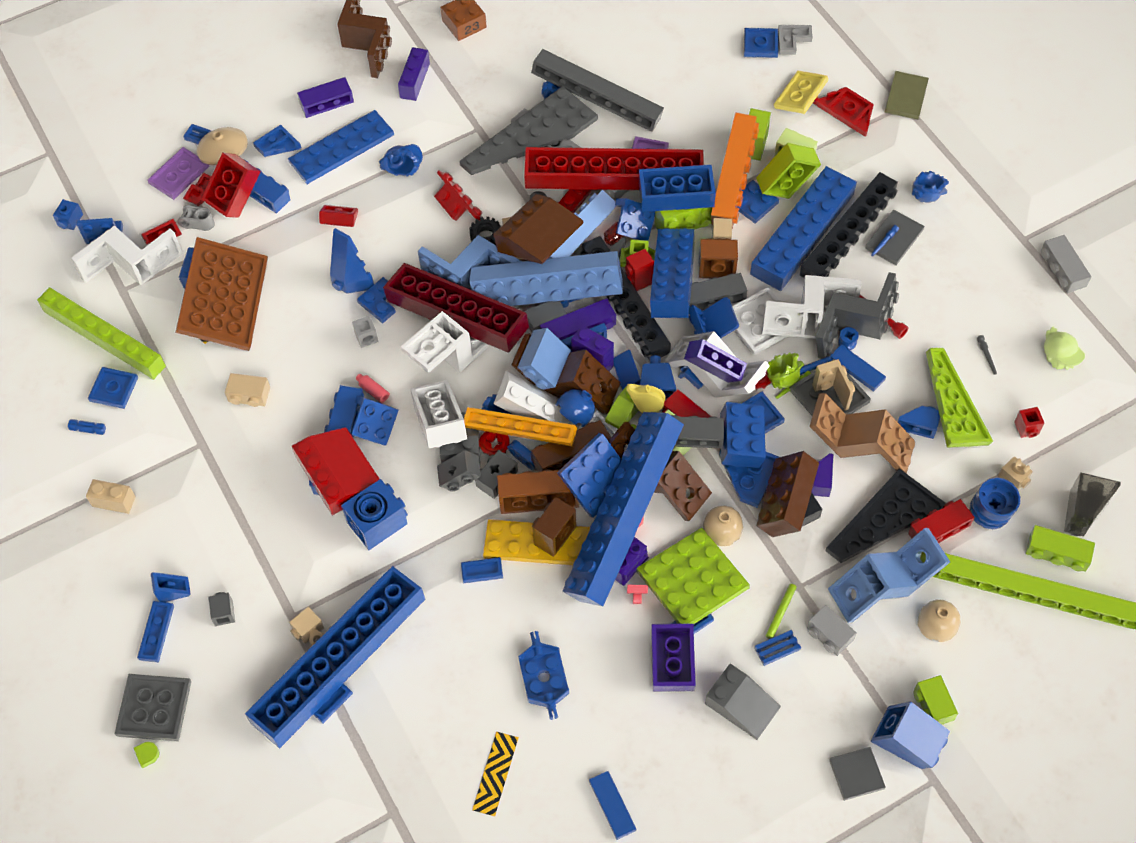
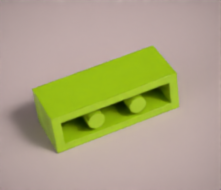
(1060, 548)

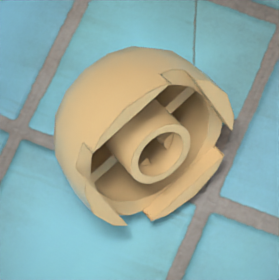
(723, 525)
(939, 620)

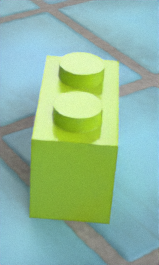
(935, 699)

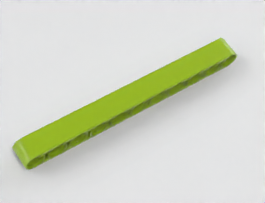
(1038, 591)

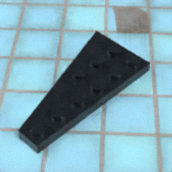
(884, 515)

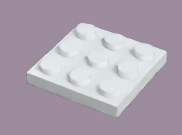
(751, 317)

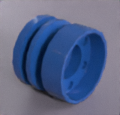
(995, 503)

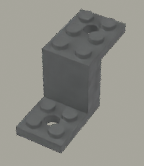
(862, 314)

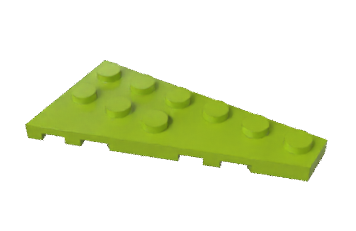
(958, 415)

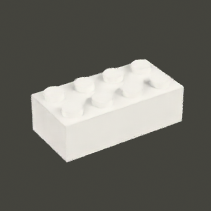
(438, 414)

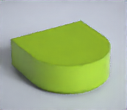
(146, 753)

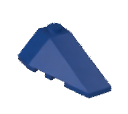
(346, 268)

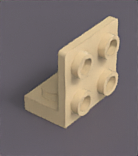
(834, 375)

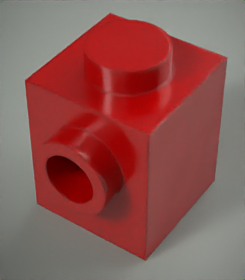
(1029, 422)

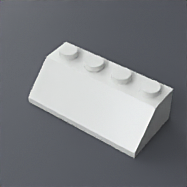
(527, 400)

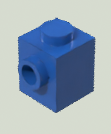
(67, 214)

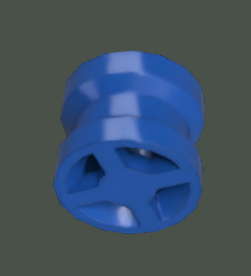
(845, 341)

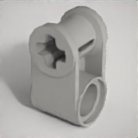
(197, 217)

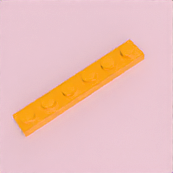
(520, 426)

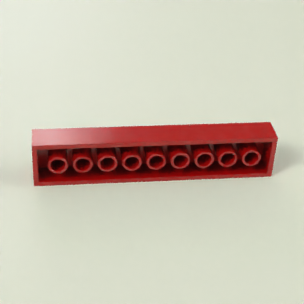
(599, 166)

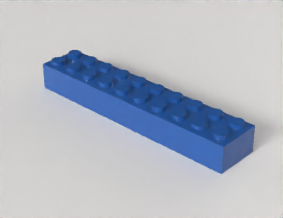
(623, 508)
(335, 657)

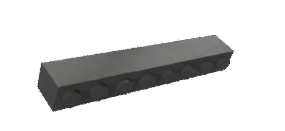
(597, 90)

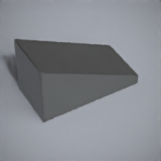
(618, 246)

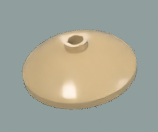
(221, 140)

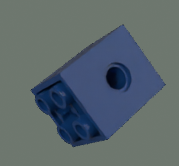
(375, 514)

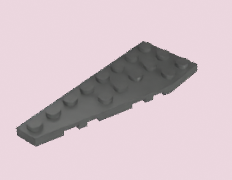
(548, 122)

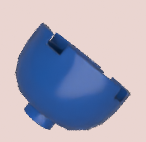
(576, 406)

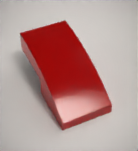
(196, 191)

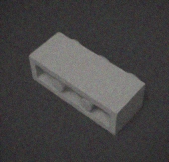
(1065, 264)

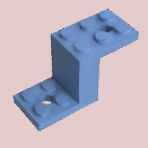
(476, 254)
(888, 575)

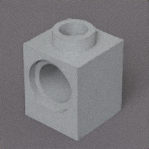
(365, 331)

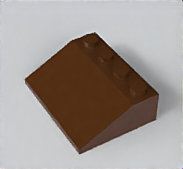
(536, 230)

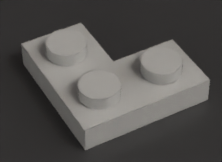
(790, 34)

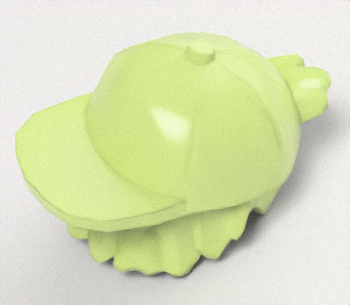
(1062, 349)

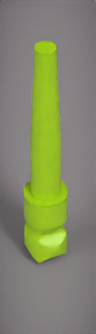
(786, 390)

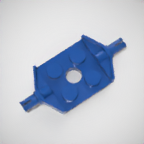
(543, 659)

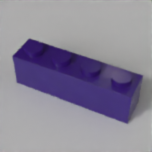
(588, 316)

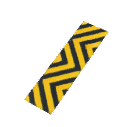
(495, 774)

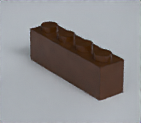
(555, 456)

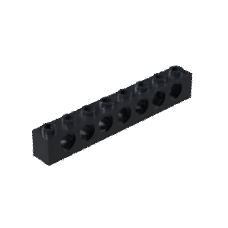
(850, 226)
(660, 344)

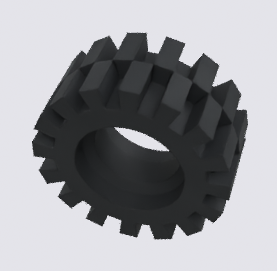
(484, 225)

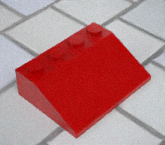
(335, 466)

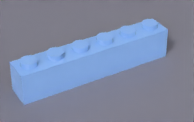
(592, 216)

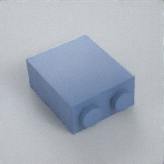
(544, 358)

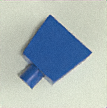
(658, 375)

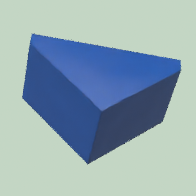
(169, 587)

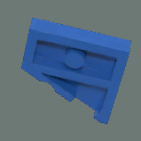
(276, 142)

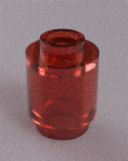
(611, 236)

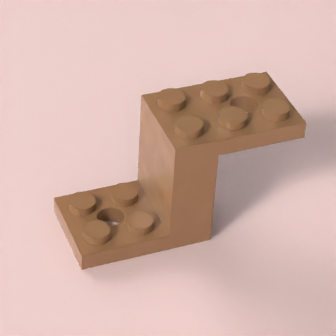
(862, 433)

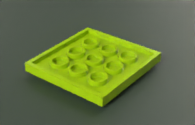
(693, 578)

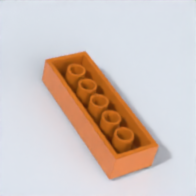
(735, 166)

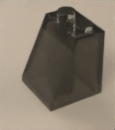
(1087, 501)

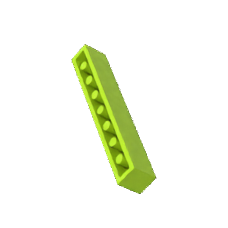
(101, 333)

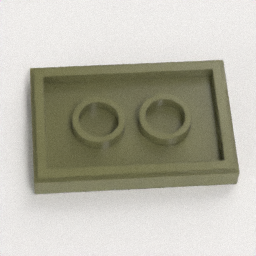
(906, 95)

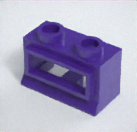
(634, 558)

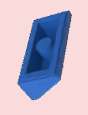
(626, 369)

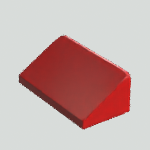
(338, 215)
(154, 233)

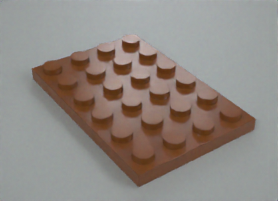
(222, 294)

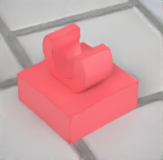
(637, 591)

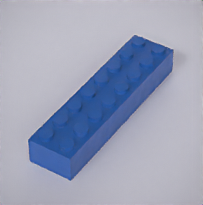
(803, 228)

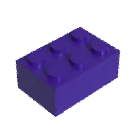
(673, 657)

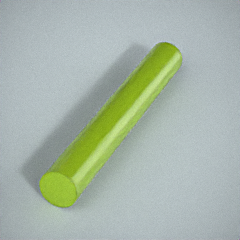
(781, 611)

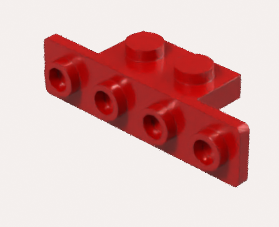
(453, 199)

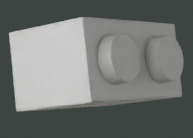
(831, 630)

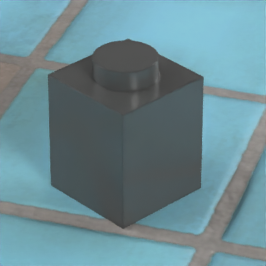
(221, 608)

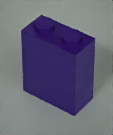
(595, 344)

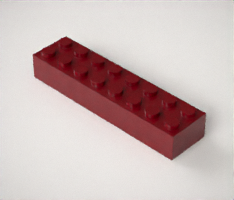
(477, 314)

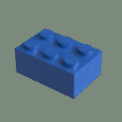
(743, 435)

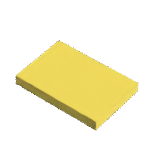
(801, 92)

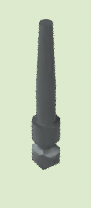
(983, 345)

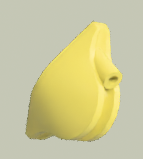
(646, 397)

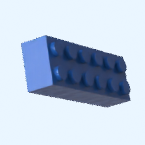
(672, 273)

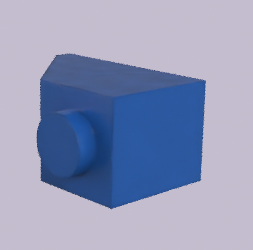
(921, 421)

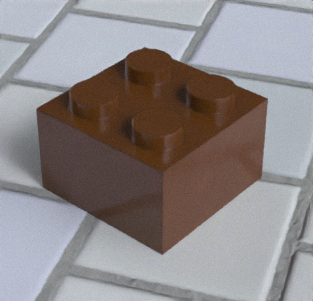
(554, 526)

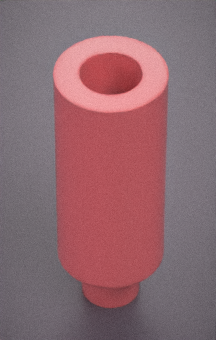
(372, 388)

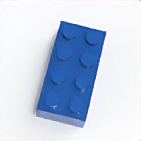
(676, 188)

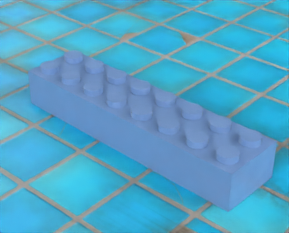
(552, 281)

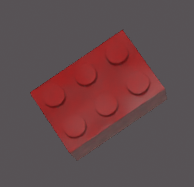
(230, 185)

